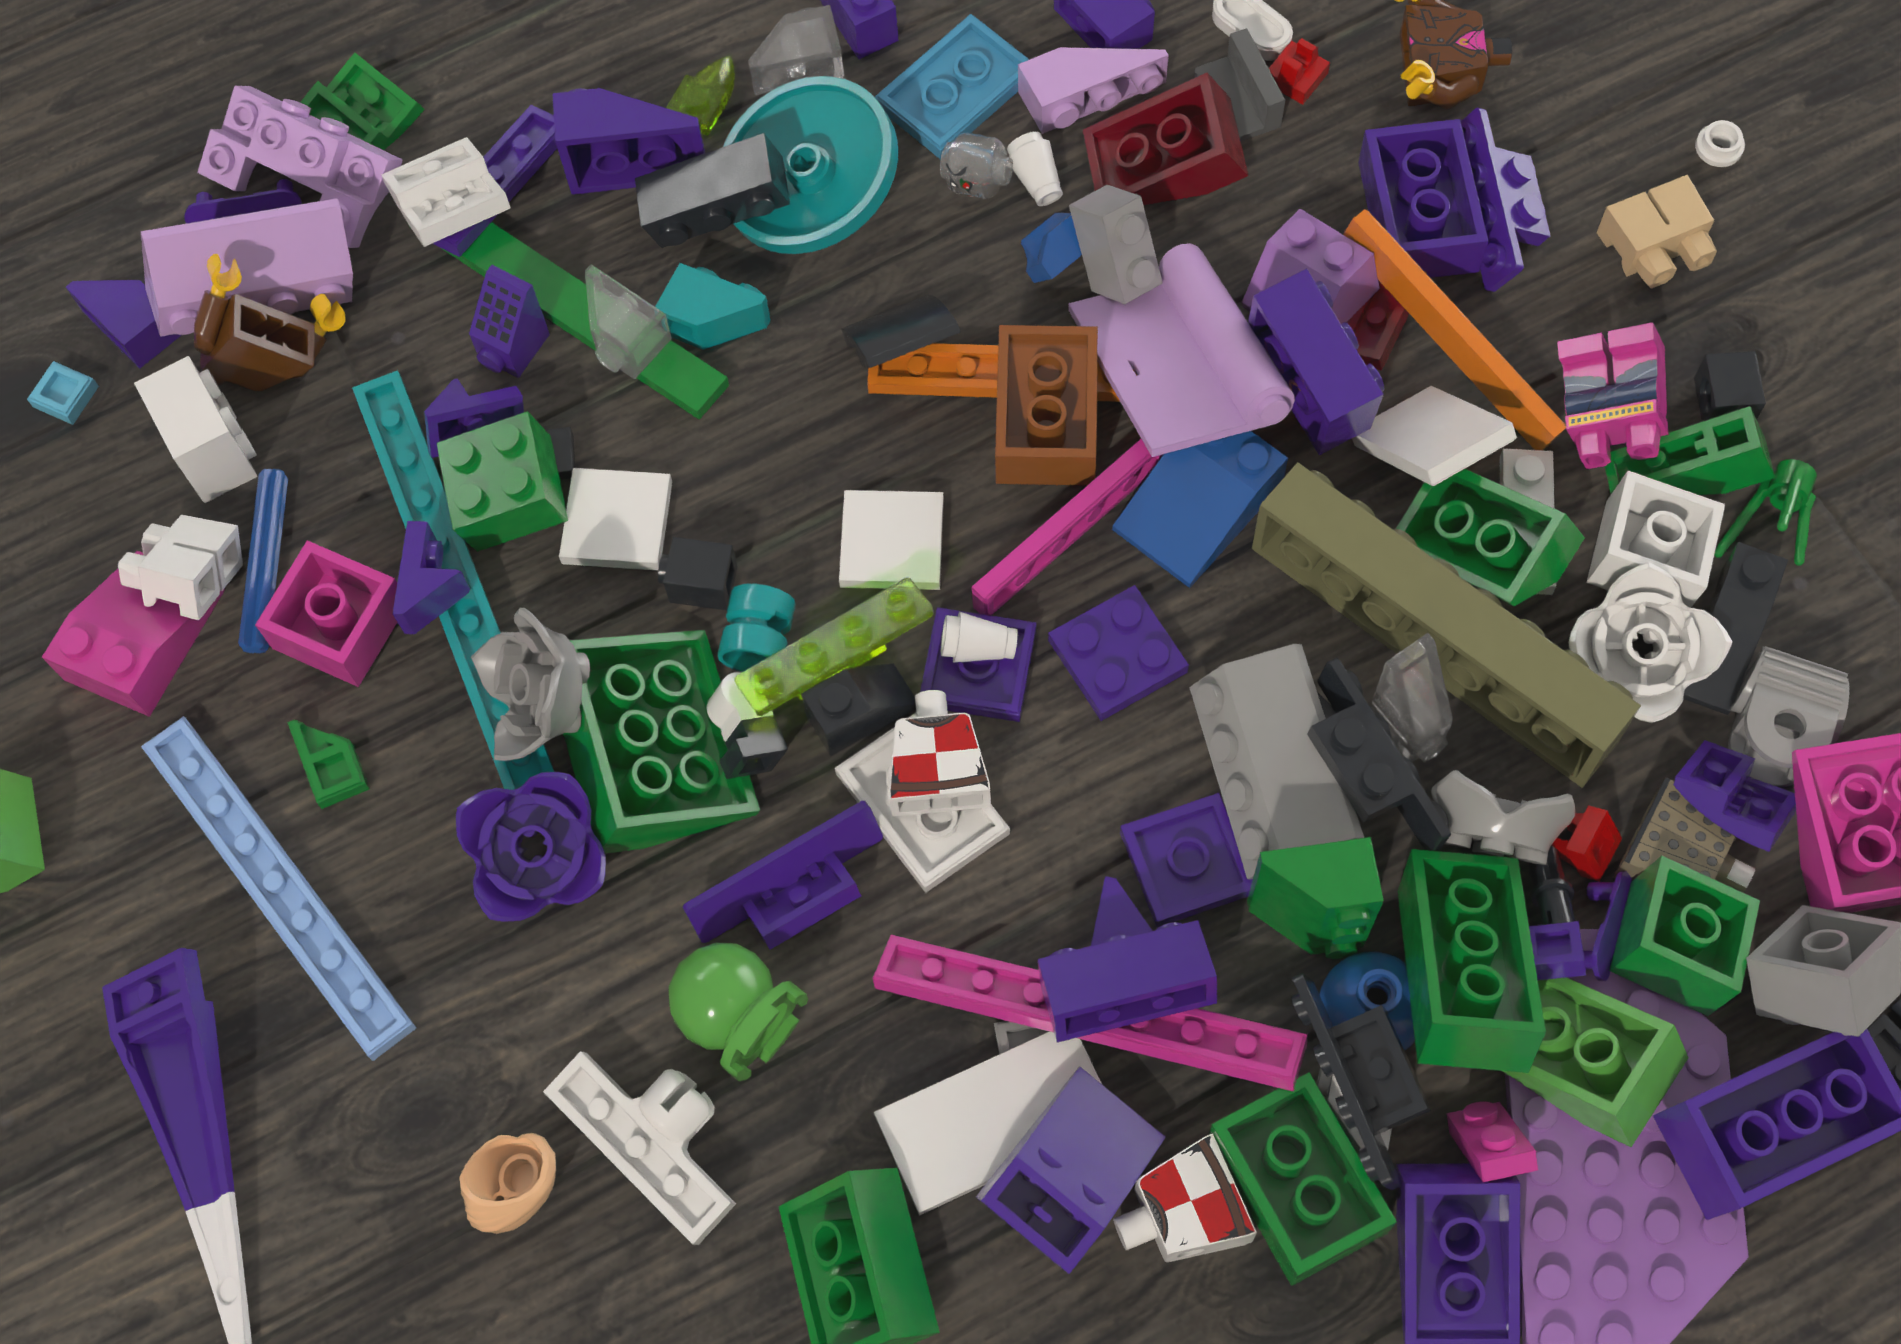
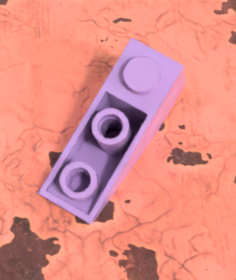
(1086, 80)

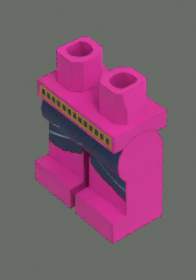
(1615, 393)

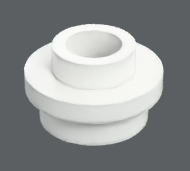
(1723, 134)

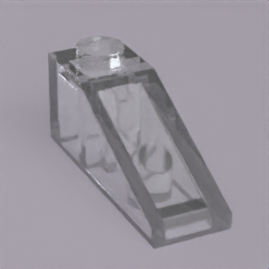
(1415, 701)

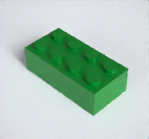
(1470, 962)

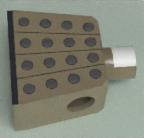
(1686, 836)

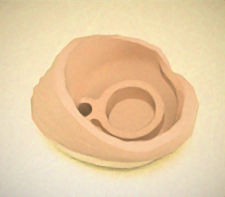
(507, 1181)

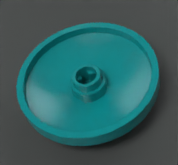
(835, 159)

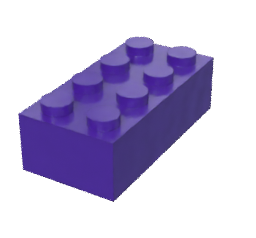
(1782, 1121)

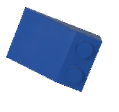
(1200, 502)

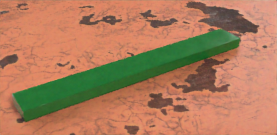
(564, 302)

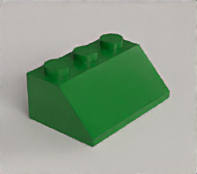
(1492, 535)
(1319, 895)
(858, 1261)

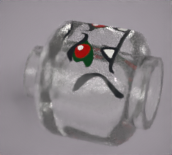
(975, 165)

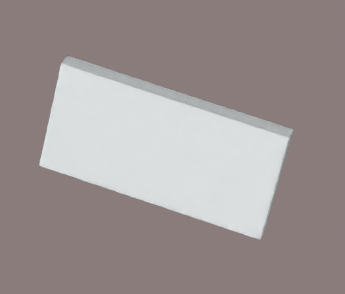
(968, 1124)

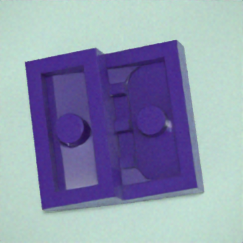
(1722, 790)

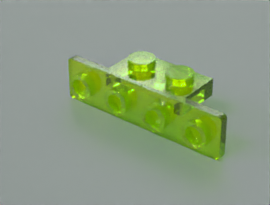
(834, 646)

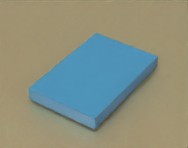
(953, 85)

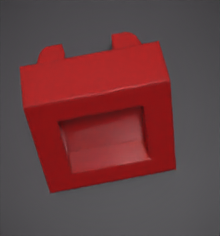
(1299, 70)
(1591, 844)

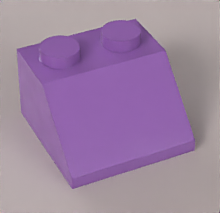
(1329, 257)

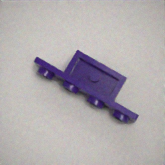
(1507, 201)
(791, 884)

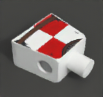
(936, 761)
(1188, 1206)

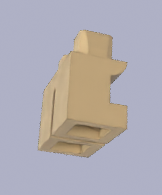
(1659, 227)

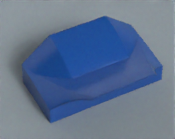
(1051, 247)

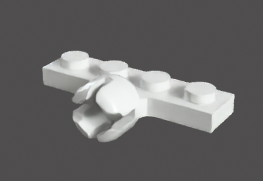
(647, 1139)

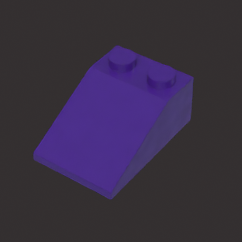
(615, 138)
(1458, 1255)

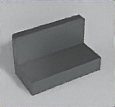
(1249, 84)

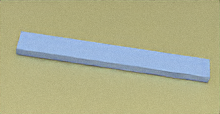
(279, 889)

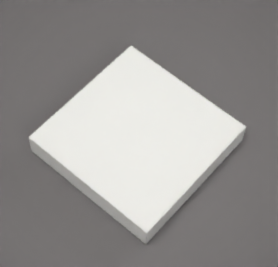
(616, 519)
(891, 539)

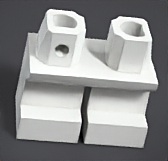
(184, 563)

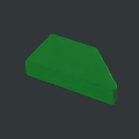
(329, 764)

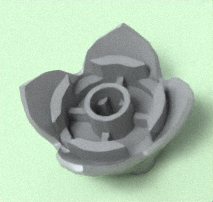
(538, 681)
(1500, 824)

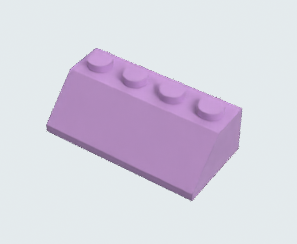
(281, 255)

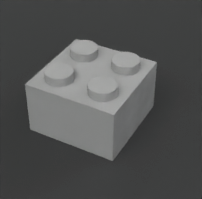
(1827, 970)

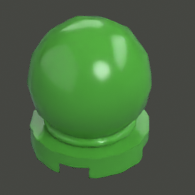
(728, 1003)

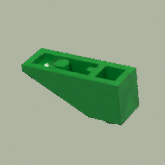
(1703, 457)

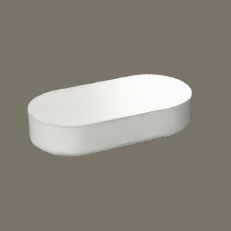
(1266, 26)

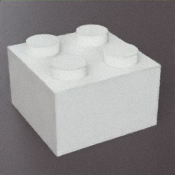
(198, 428)
(1658, 526)

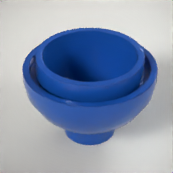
(1349, 981)

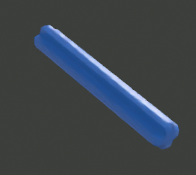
(263, 556)

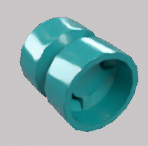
(757, 622)

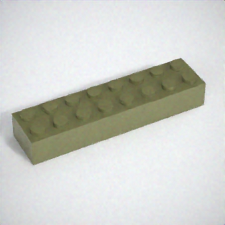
(1484, 651)

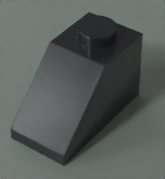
(856, 704)

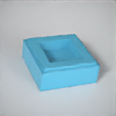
(63, 392)

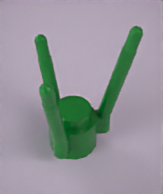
(1787, 492)

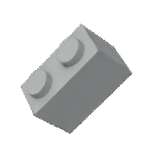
(1116, 244)

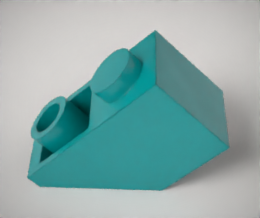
(709, 309)

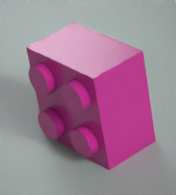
(330, 613)

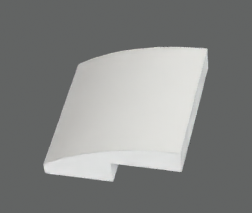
(445, 191)

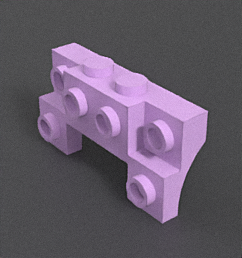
(301, 148)

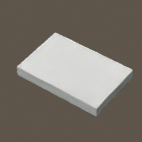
(1435, 435)
(926, 843)

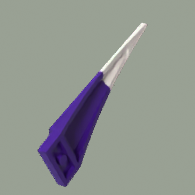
(173, 1061)

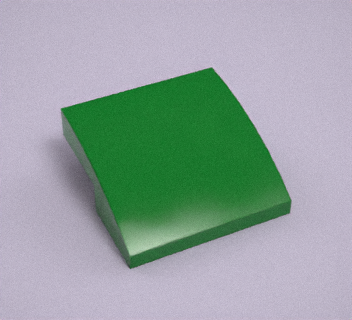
(365, 102)

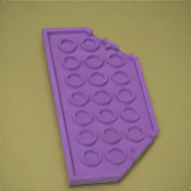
(1613, 1228)

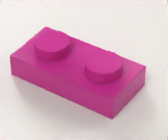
(1491, 1141)

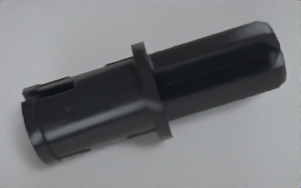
(1551, 890)

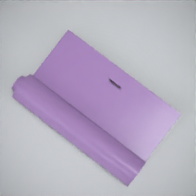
(1192, 356)

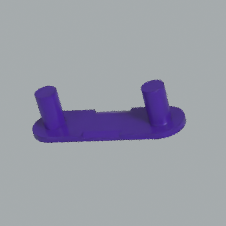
(206, 208)
(1616, 892)

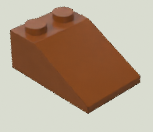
(1046, 405)

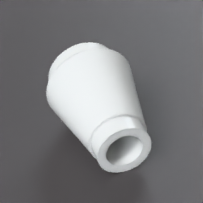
(1036, 167)
(976, 639)

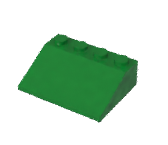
(648, 742)

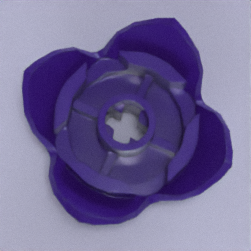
(492, 832)

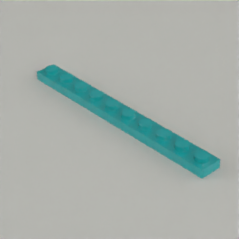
(422, 497)

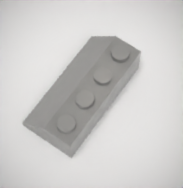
(1264, 762)

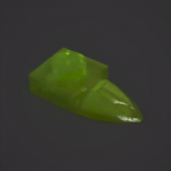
(705, 93)

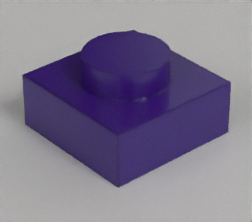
(1558, 950)

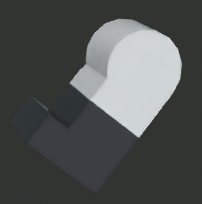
(751, 740)

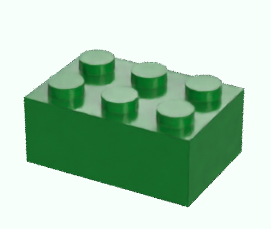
(1301, 1179)

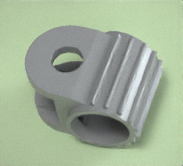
(1786, 708)

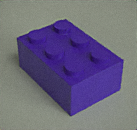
(1425, 194)
(1318, 360)

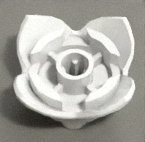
(1684, 639)

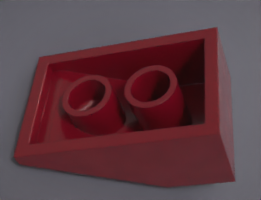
(1169, 144)

